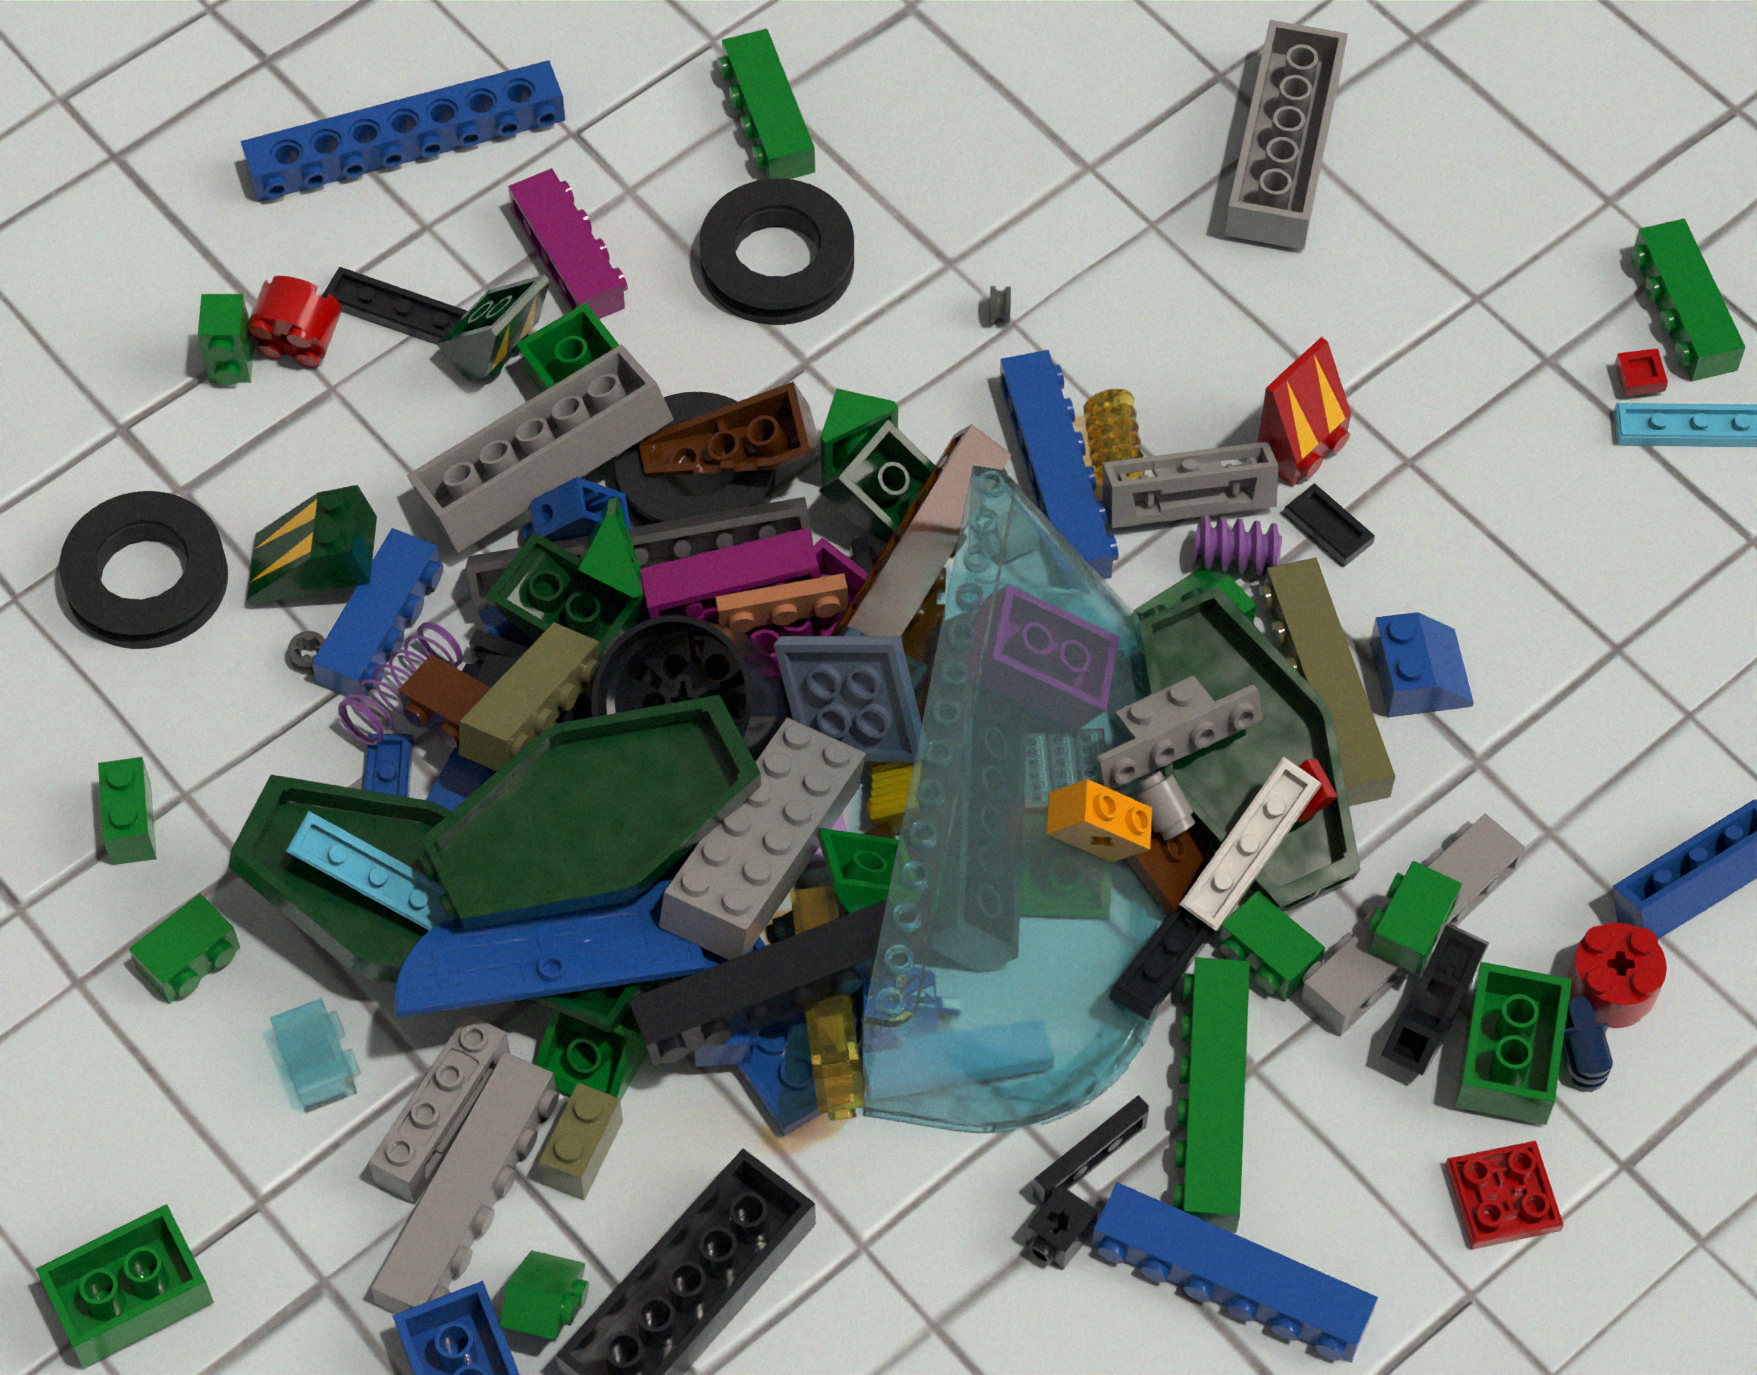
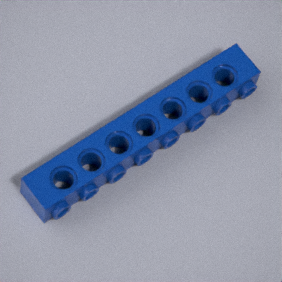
(403, 130)

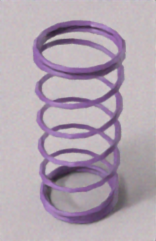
(361, 706)

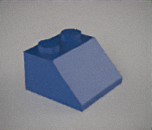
(1418, 665)

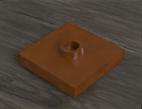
(1172, 866)

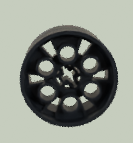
(666, 640)

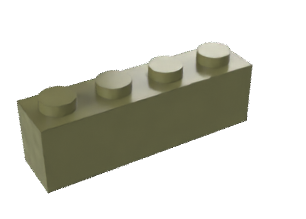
(529, 696)

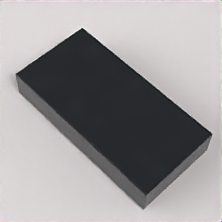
(1329, 525)

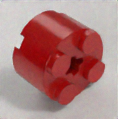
(293, 320)
(1618, 972)

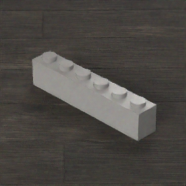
(1355, 978)
(467, 1185)

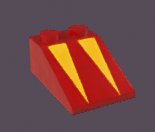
(1305, 414)

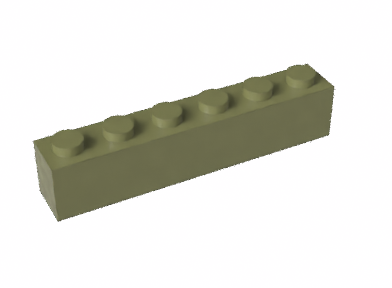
(1319, 652)

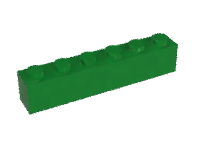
(1214, 1091)

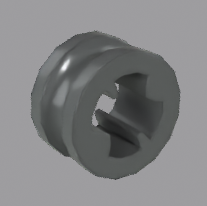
(1000, 304)
(309, 640)

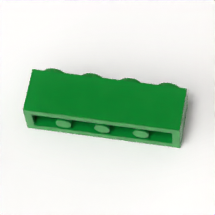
(767, 106)
(1687, 300)

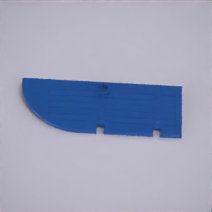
(543, 956)

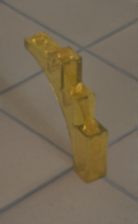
(830, 1022)

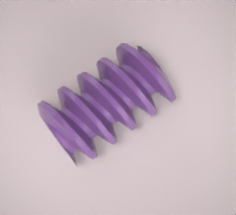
(1237, 545)

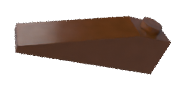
(743, 436)

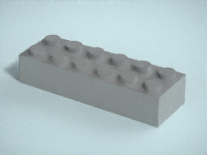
(1286, 135)
(540, 447)
(761, 848)

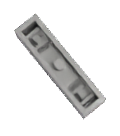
(1190, 485)
(438, 1109)

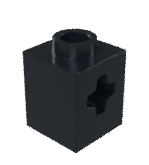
(1064, 1211)

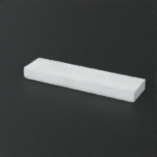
(1250, 844)

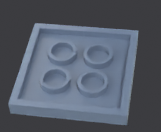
(853, 692)

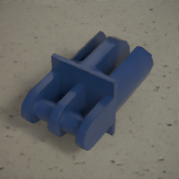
(1586, 1046)

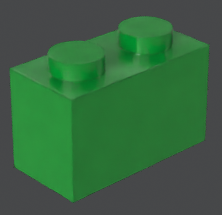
(225, 338)
(127, 811)
(1414, 917)
(1273, 944)
(185, 948)
(544, 1295)

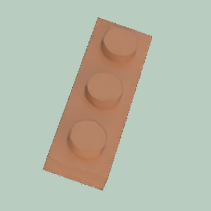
(783, 603)

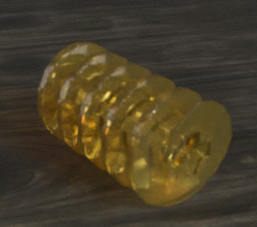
(1112, 429)

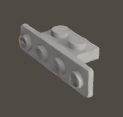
(1173, 726)

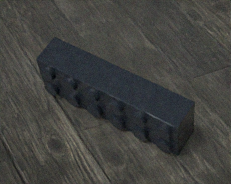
(694, 1276)

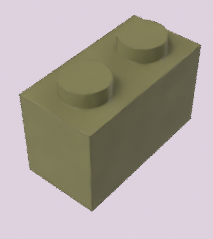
(581, 1141)

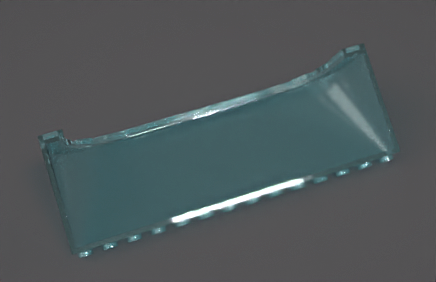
(991, 932)

